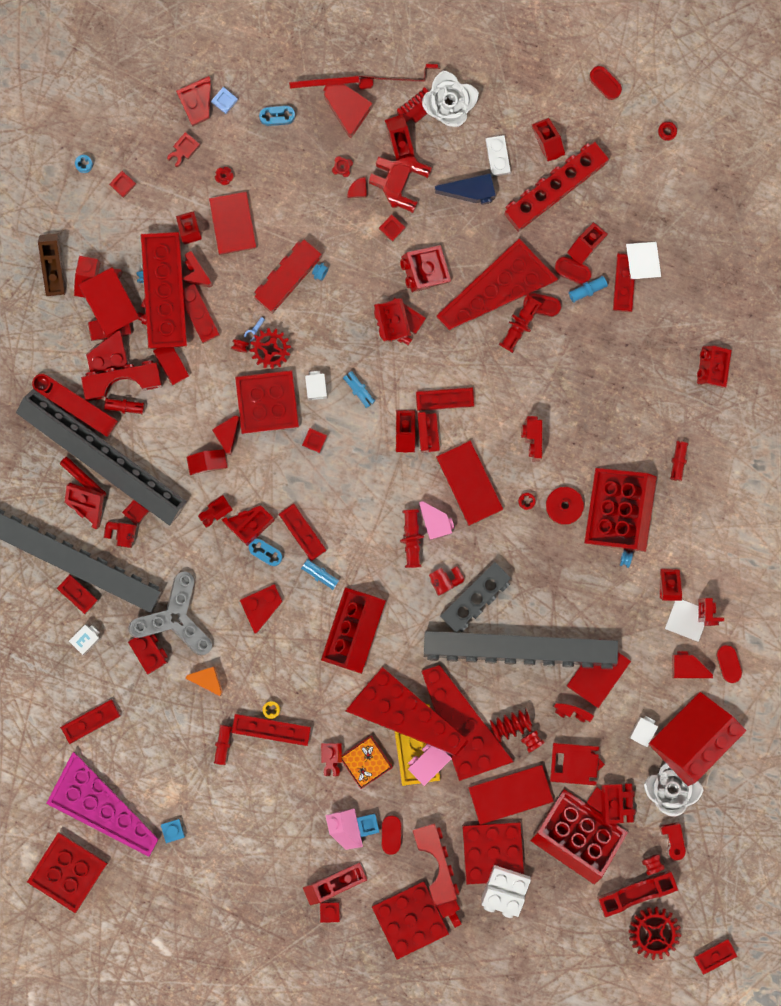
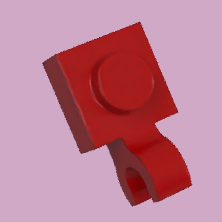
(217, 510)
(450, 909)

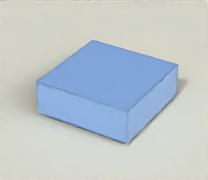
(224, 100)

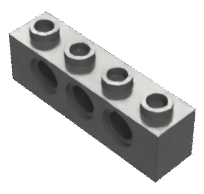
(493, 573)

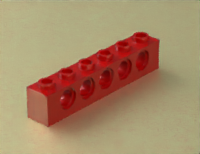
(597, 161)

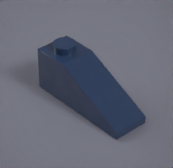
(474, 189)

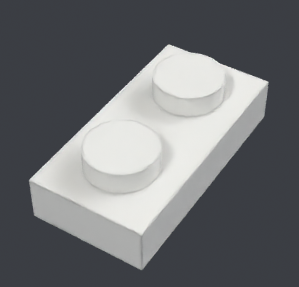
(498, 156)

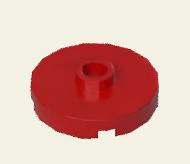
(561, 515)

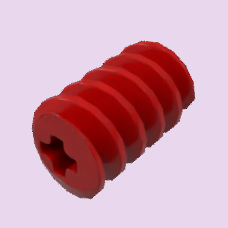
(511, 725)

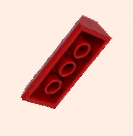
(353, 630)

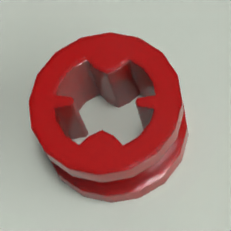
(239, 346)
(531, 505)

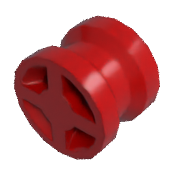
(532, 741)
(653, 864)

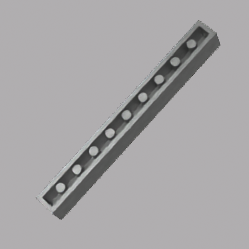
(101, 457)
(78, 563)
(520, 649)

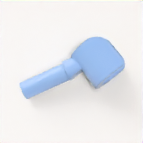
(254, 330)

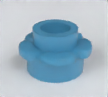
(320, 271)

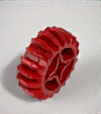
(648, 939)

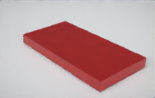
(469, 483)
(510, 794)

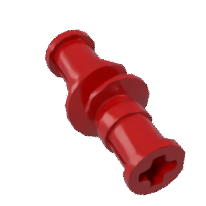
(521, 324)
(412, 538)

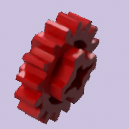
(267, 357)

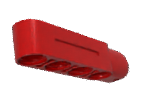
(74, 404)

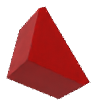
(226, 433)
(206, 461)

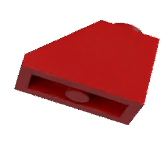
(399, 137)
(548, 139)
(587, 243)
(86, 269)
(405, 431)
(688, 666)

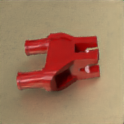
(396, 179)

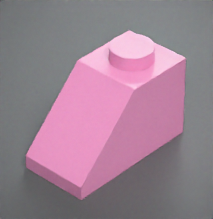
(436, 522)
(344, 828)

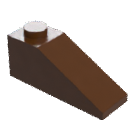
(51, 264)

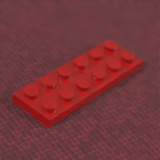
(163, 290)

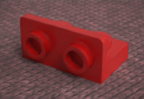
(714, 366)
(428, 432)
(706, 609)
(148, 653)

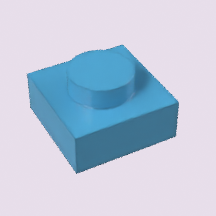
(368, 825)
(172, 831)

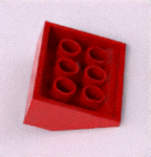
(620, 509)
(696, 738)
(578, 837)

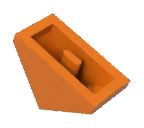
(207, 679)

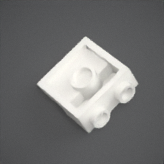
(505, 891)

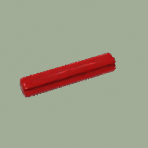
(79, 475)

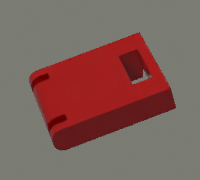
(577, 764)

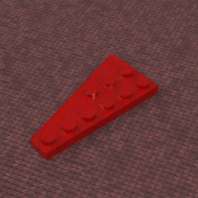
(504, 281)
(398, 709)
(483, 749)

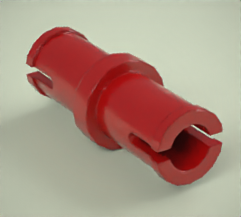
(124, 406)
(679, 461)
(222, 745)

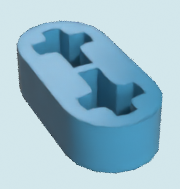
(275, 121)
(268, 548)

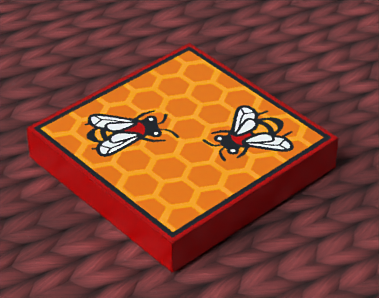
(366, 762)

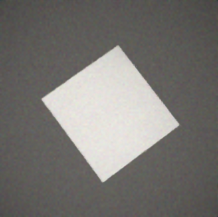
(643, 260)
(684, 620)

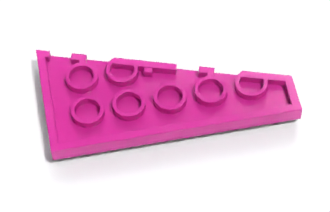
(92, 802)

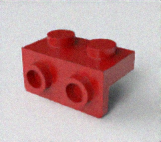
(392, 320)

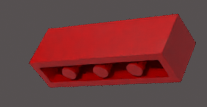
(288, 276)

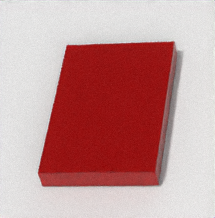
(232, 223)
(108, 301)
(596, 683)

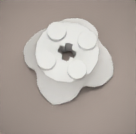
(447, 86)
(671, 804)

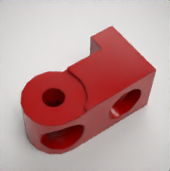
(676, 846)

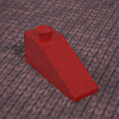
(334, 884)

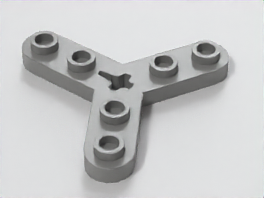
(161, 621)

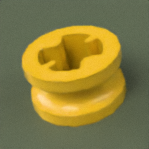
(271, 716)

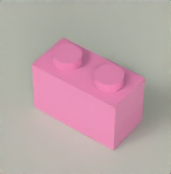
(428, 763)

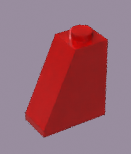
(347, 106)

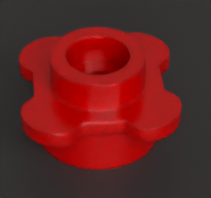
(347, 163)

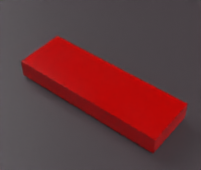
(623, 285)
(444, 399)
(302, 532)
(90, 721)

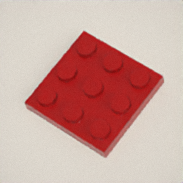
(267, 402)
(490, 846)
(67, 872)
(410, 920)

